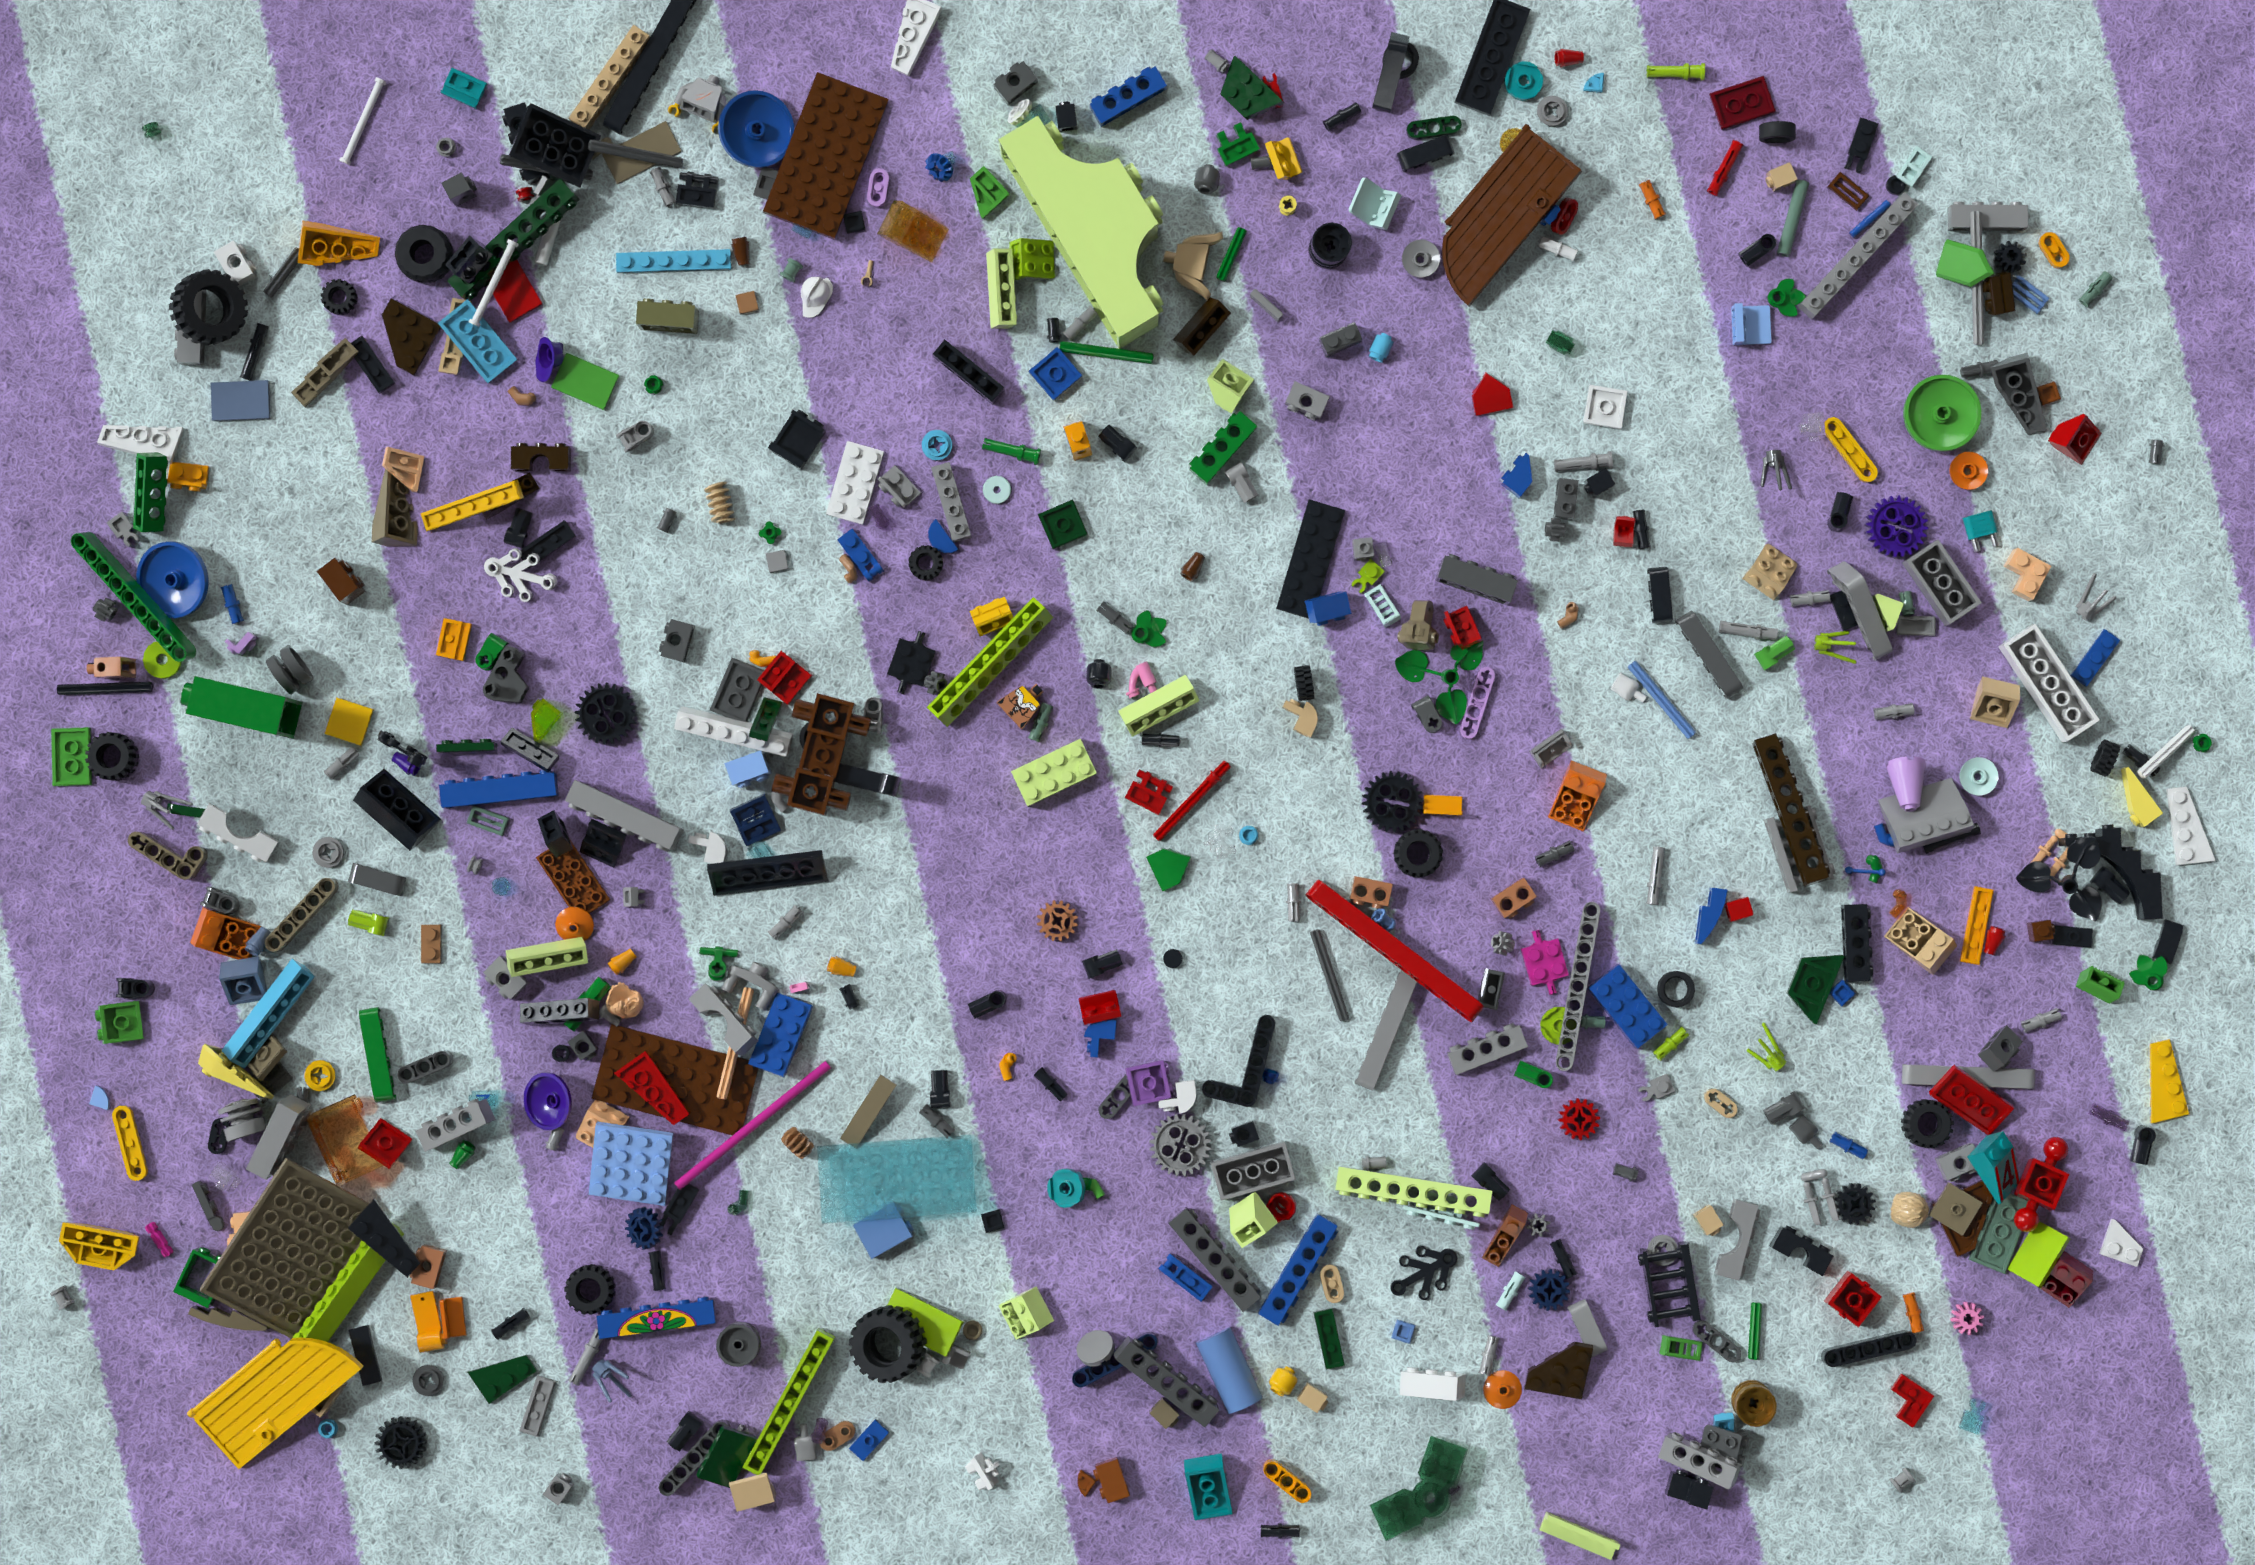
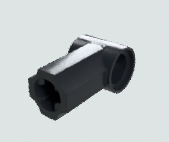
(1756, 250)
(1120, 445)
(1840, 510)
(517, 531)
(2108, 884)
(1098, 964)
(985, 1004)
(940, 1094)
(2142, 1147)
(1487, 1178)
(687, 1427)

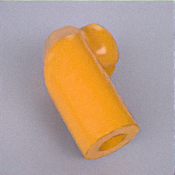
(758, 660)
(1005, 1065)

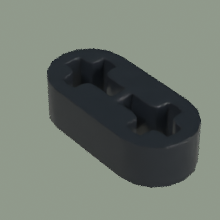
(214, 1134)

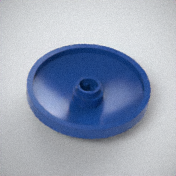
(755, 129)
(174, 578)

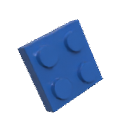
(1055, 373)

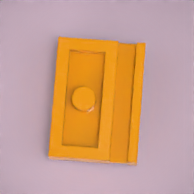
(453, 639)

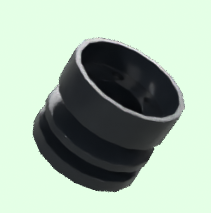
(1334, 235)

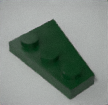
(502, 1376)

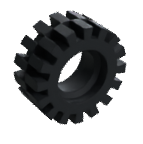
(334, 286)
(925, 551)
(1304, 682)
(2105, 758)

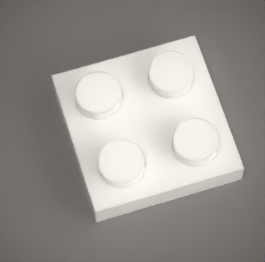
(1605, 407)

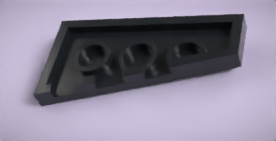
(380, 1234)

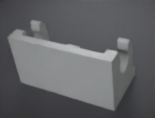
(1551, 748)

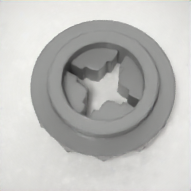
(1552, 101)
(319, 848)
(1661, 1240)

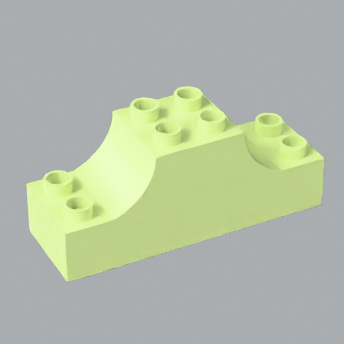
(1093, 221)

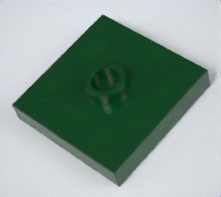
(1062, 524)

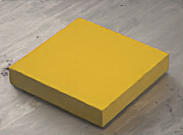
(349, 721)

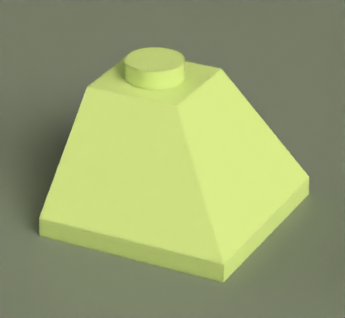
(1228, 385)

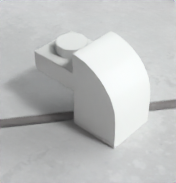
(716, 846)
(1185, 1097)

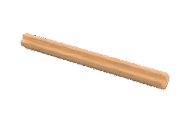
(731, 1057)

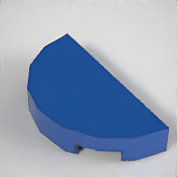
(940, 539)

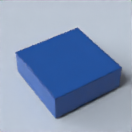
(1842, 992)

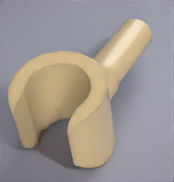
(868, 273)

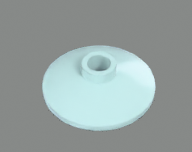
(1988, 775)

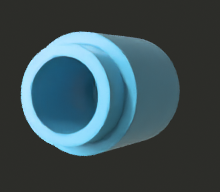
(1381, 347)

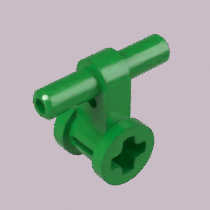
(717, 952)

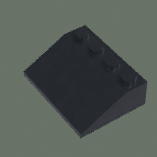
(553, 145)

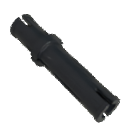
(260, 330)
(1960, 838)

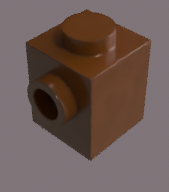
(2040, 930)

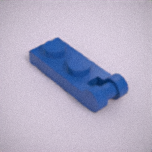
(860, 554)
(1186, 1278)

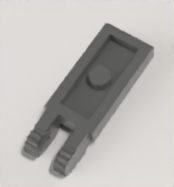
(209, 1207)

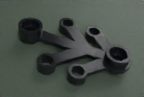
(415, 757)
(1427, 1270)

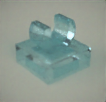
(759, 850)

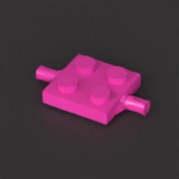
(1544, 962)

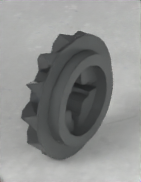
(419, 1382)

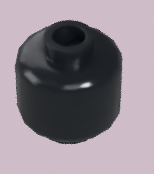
(1098, 674)

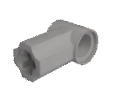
(1240, 480)

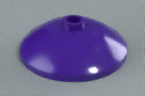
(541, 1104)

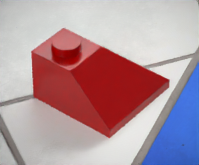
(2075, 437)

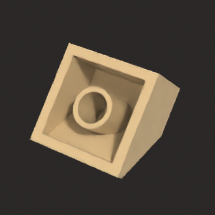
(1995, 702)

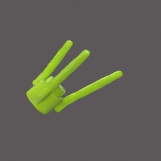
(1824, 643)
(1775, 1060)

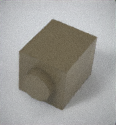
(1164, 1413)

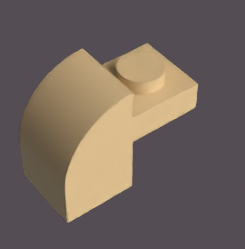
(1307, 717)

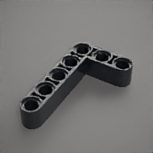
(868, 780)
(1250, 1069)

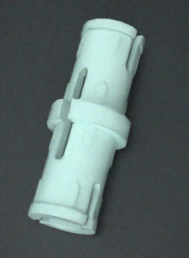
(1510, 1291)

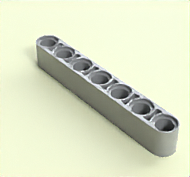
(1386, 1031)
(1999, 1078)

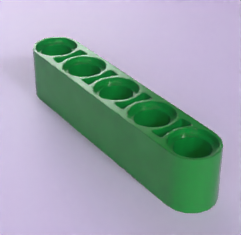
(376, 1056)

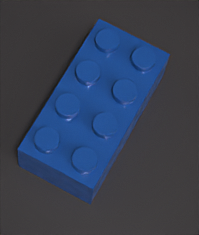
(1627, 1006)

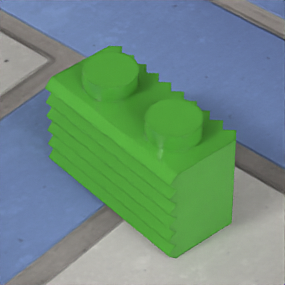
(2100, 984)

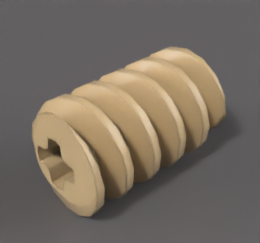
(718, 502)

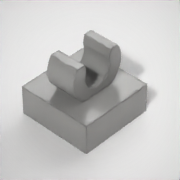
(630, 896)

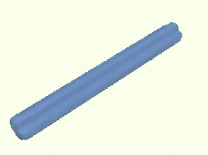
(1661, 699)

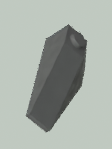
(2017, 386)

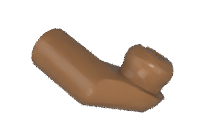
(1570, 616)

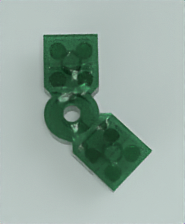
(1409, 1509)

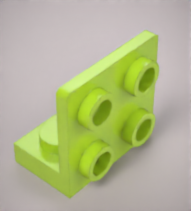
(1033, 258)

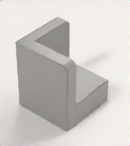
(956, 1357)

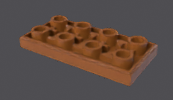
(574, 879)

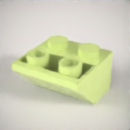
(1250, 1219)
(1026, 1313)

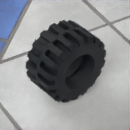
(127, 760)
(1430, 841)
(1911, 1118)
(606, 1285)

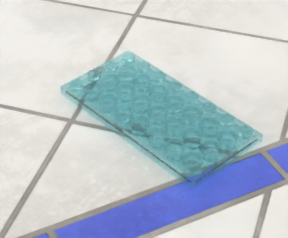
(896, 1179)

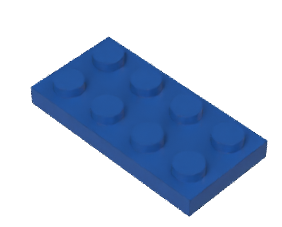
(780, 1035)

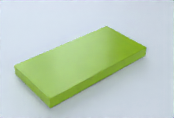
(939, 1327)

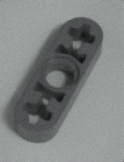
(1106, 1103)
(1724, 1354)

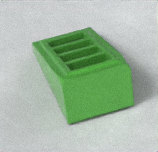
(1665, 1346)

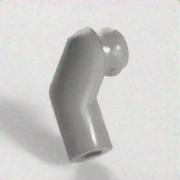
(778, 801)

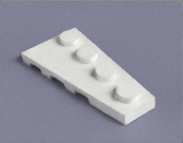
(2187, 832)

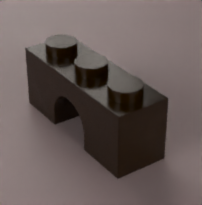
(523, 456)

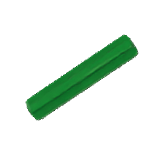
(1231, 254)
(1755, 1330)

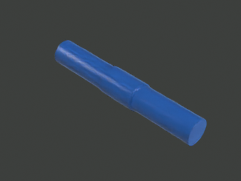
(1869, 219)

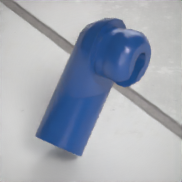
(1883, 836)

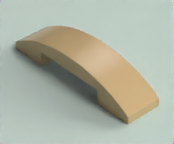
(452, 356)

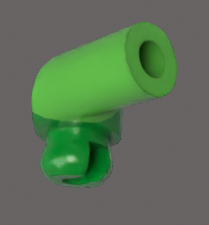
(1093, 1185)

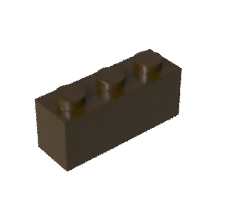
(1201, 326)

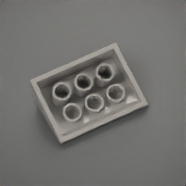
(1938, 817)

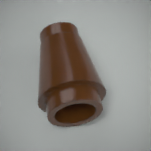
(741, 250)
(1192, 567)

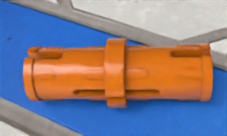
(1652, 199)
(1913, 1312)

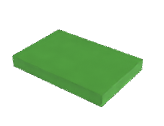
(585, 381)
(69, 756)

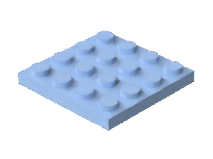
(630, 1163)

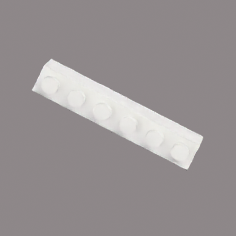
(730, 731)

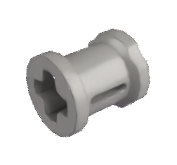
(62, 1297)
(1902, 1480)

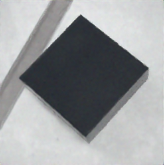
(854, 222)
(992, 1221)

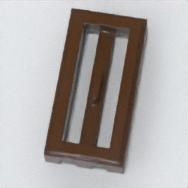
(1860, 201)

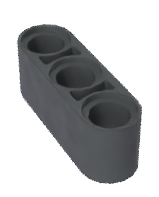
(376, 879)
(416, 1069)

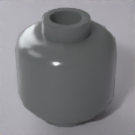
(1207, 179)

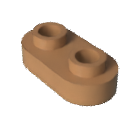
(837, 1436)

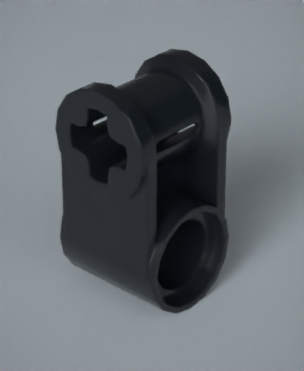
(132, 987)

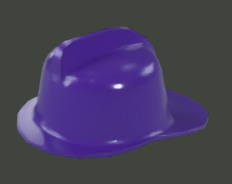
(548, 357)

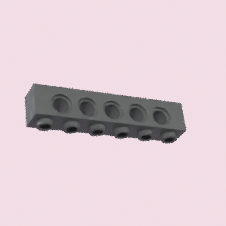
(1242, 1300)
(1202, 1414)

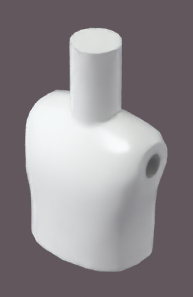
(1627, 688)

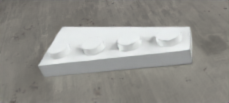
(916, 26)
(142, 439)

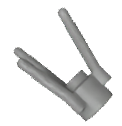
(2087, 609)
(153, 802)

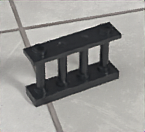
(1685, 1272)

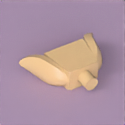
(1191, 261)

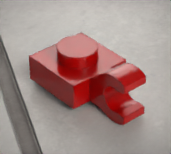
(1274, 87)

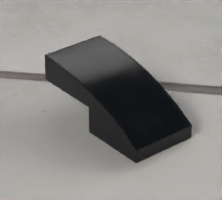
(2168, 940)

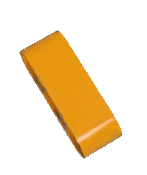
(1291, 1489)

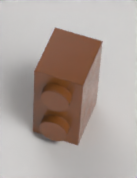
(1111, 1479)

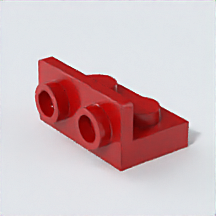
(1099, 1007)

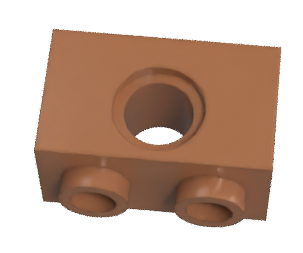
(428, 1278)

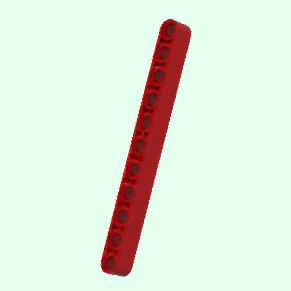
(1394, 951)

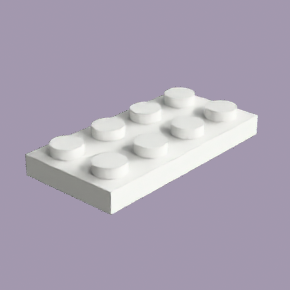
(855, 482)

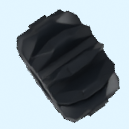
(2007, 263)

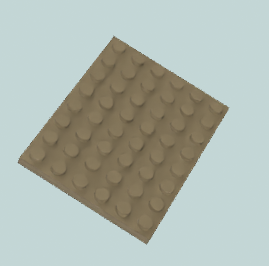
(287, 1249)

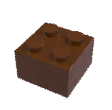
(341, 581)

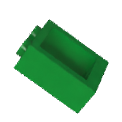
(187, 1292)

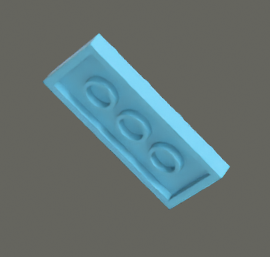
(478, 344)

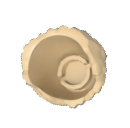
(1909, 1209)

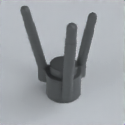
(1775, 460)

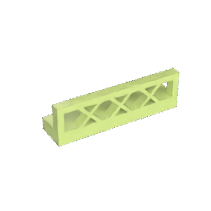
(1579, 1535)

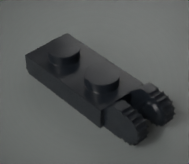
(1861, 143)
(679, 1206)

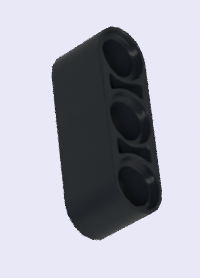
(1425, 152)
(1660, 594)

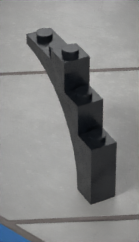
(2143, 884)

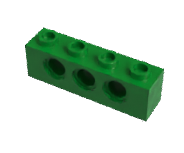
(1207, 473)
(144, 484)

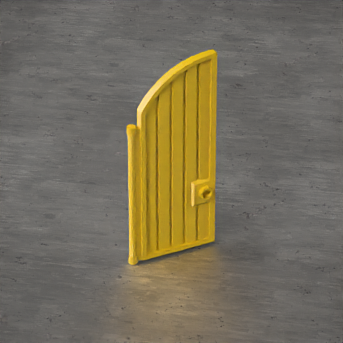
(272, 1395)

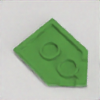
(1963, 264)

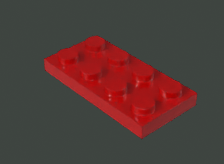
(1971, 1100)

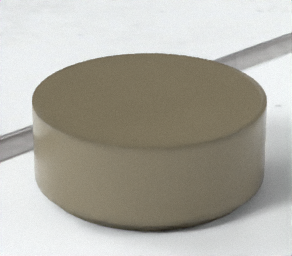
(972, 1330)

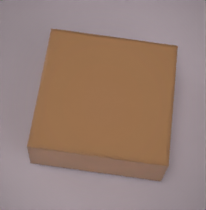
(747, 302)

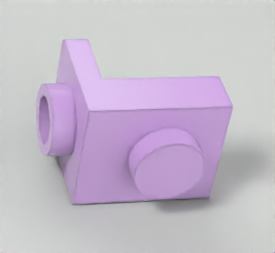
(246, 643)

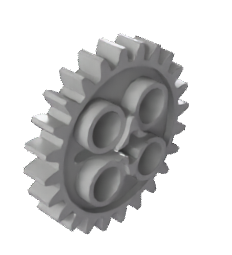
(1196, 1151)

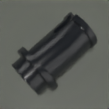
(1053, 330)
(849, 997)

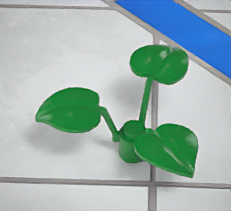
(1451, 703)

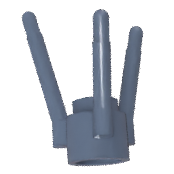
(603, 1370)

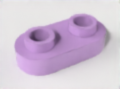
(878, 188)

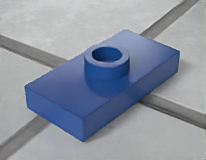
(869, 1440)

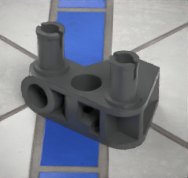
(512, 686)

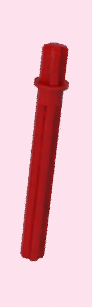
(1211, 780)

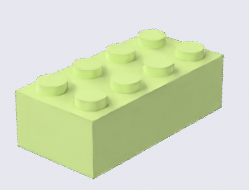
(1054, 772)

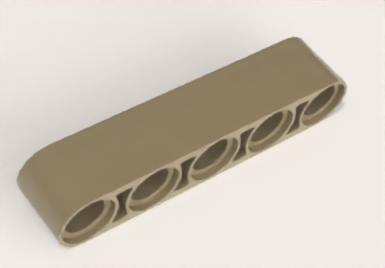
(293, 919)

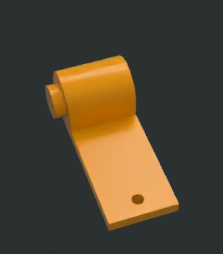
(428, 1322)

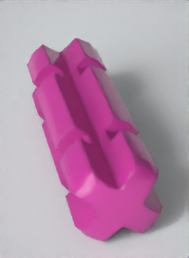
(159, 1239)

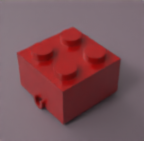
(1852, 1298)

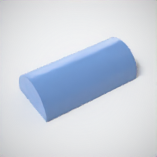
(1229, 1370)

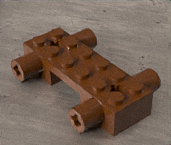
(821, 754)

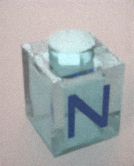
(490, 1095)

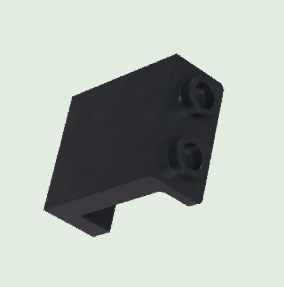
(797, 439)

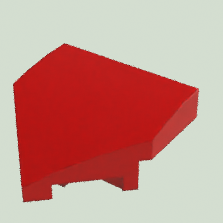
(1491, 396)

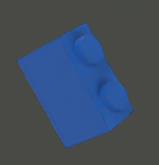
(1328, 607)

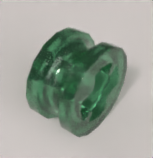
(151, 129)

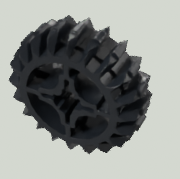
(384, 1448)

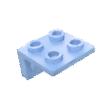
(1750, 324)

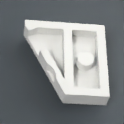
(2120, 1245)

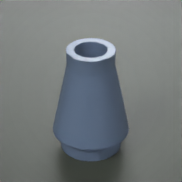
(256, 943)

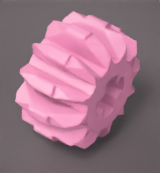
(1959, 1319)

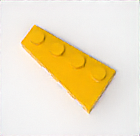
(2166, 1088)

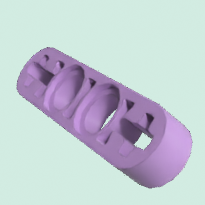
(1479, 703)

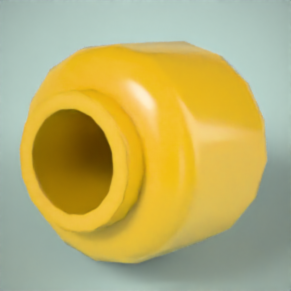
(1283, 1381)

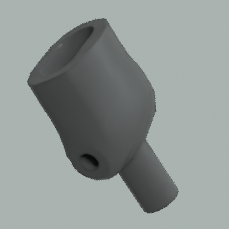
(1805, 1131)

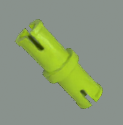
(1670, 1044)

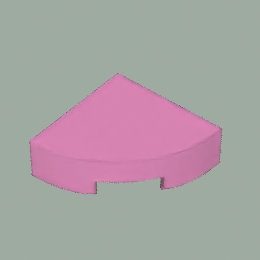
(799, 987)

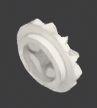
(1019, 112)

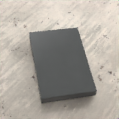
(737, 691)

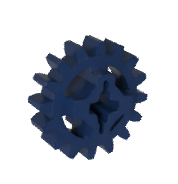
(644, 1228)
(1548, 1299)

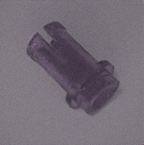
(878, 516)
(818, 1435)

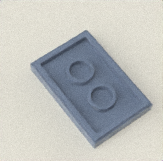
(240, 400)

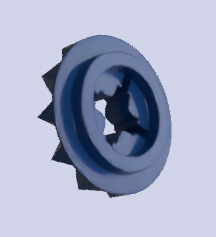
(942, 163)

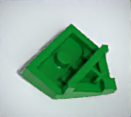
(1168, 867)

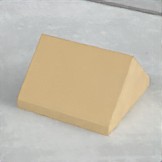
(752, 1491)

